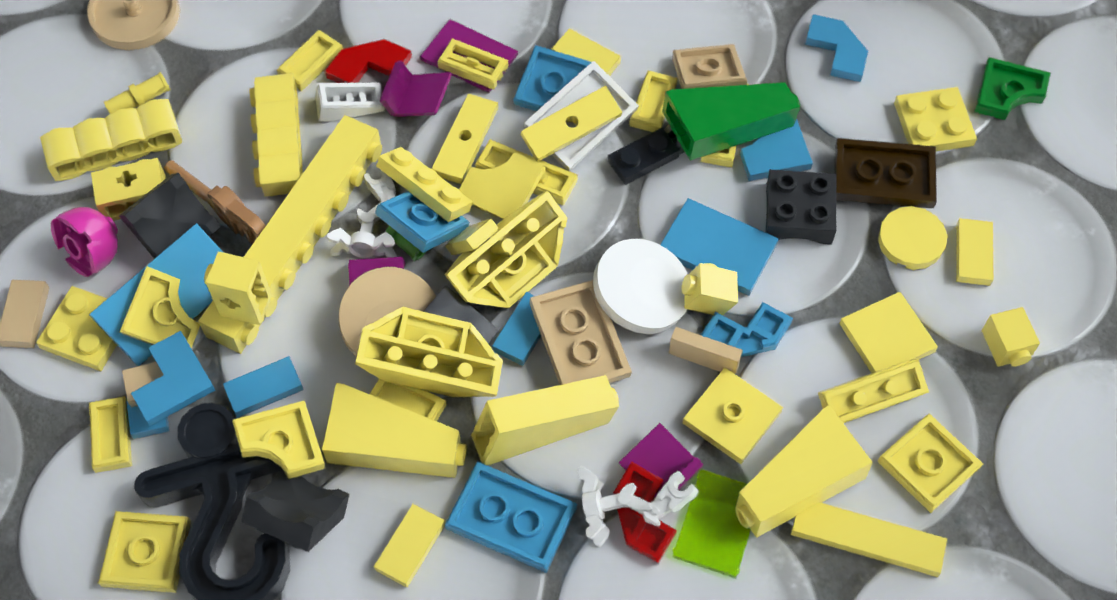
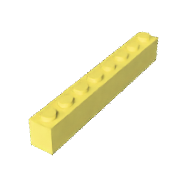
(301, 221)

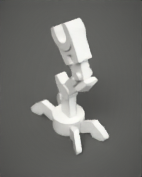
(363, 242)
(595, 505)

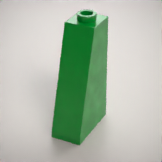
(728, 115)

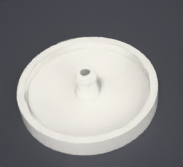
(640, 286)

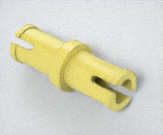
(138, 94)

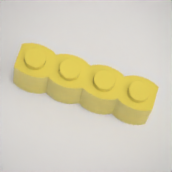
(277, 133)
(111, 139)

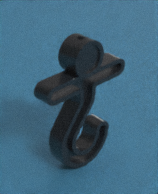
(222, 476)

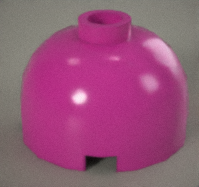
(87, 238)

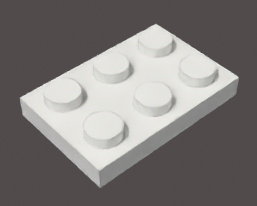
(586, 82)

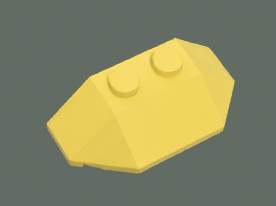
(513, 257)
(429, 354)

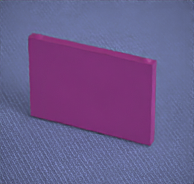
(464, 34)

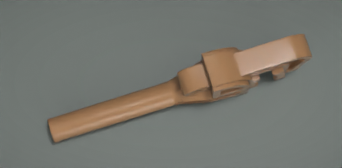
(224, 203)

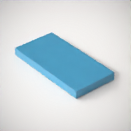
(183, 259)

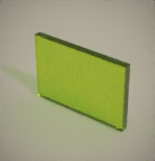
(711, 530)

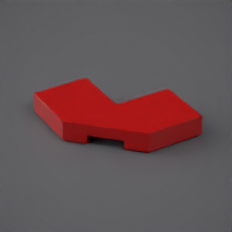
(354, 61)
(640, 535)

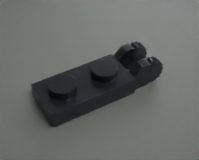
(645, 155)

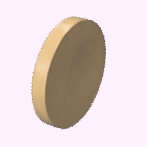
(132, 22)
(378, 295)

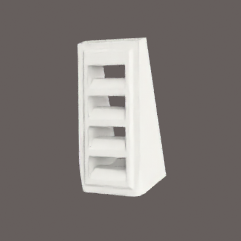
(335, 92)

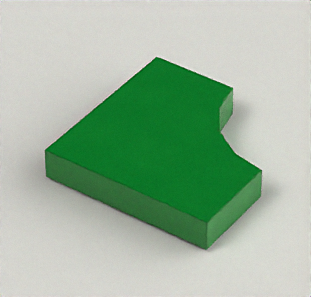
(1009, 85)

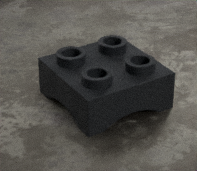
(801, 205)
(166, 215)
(295, 510)

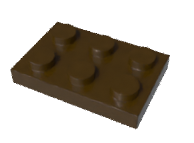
(885, 173)

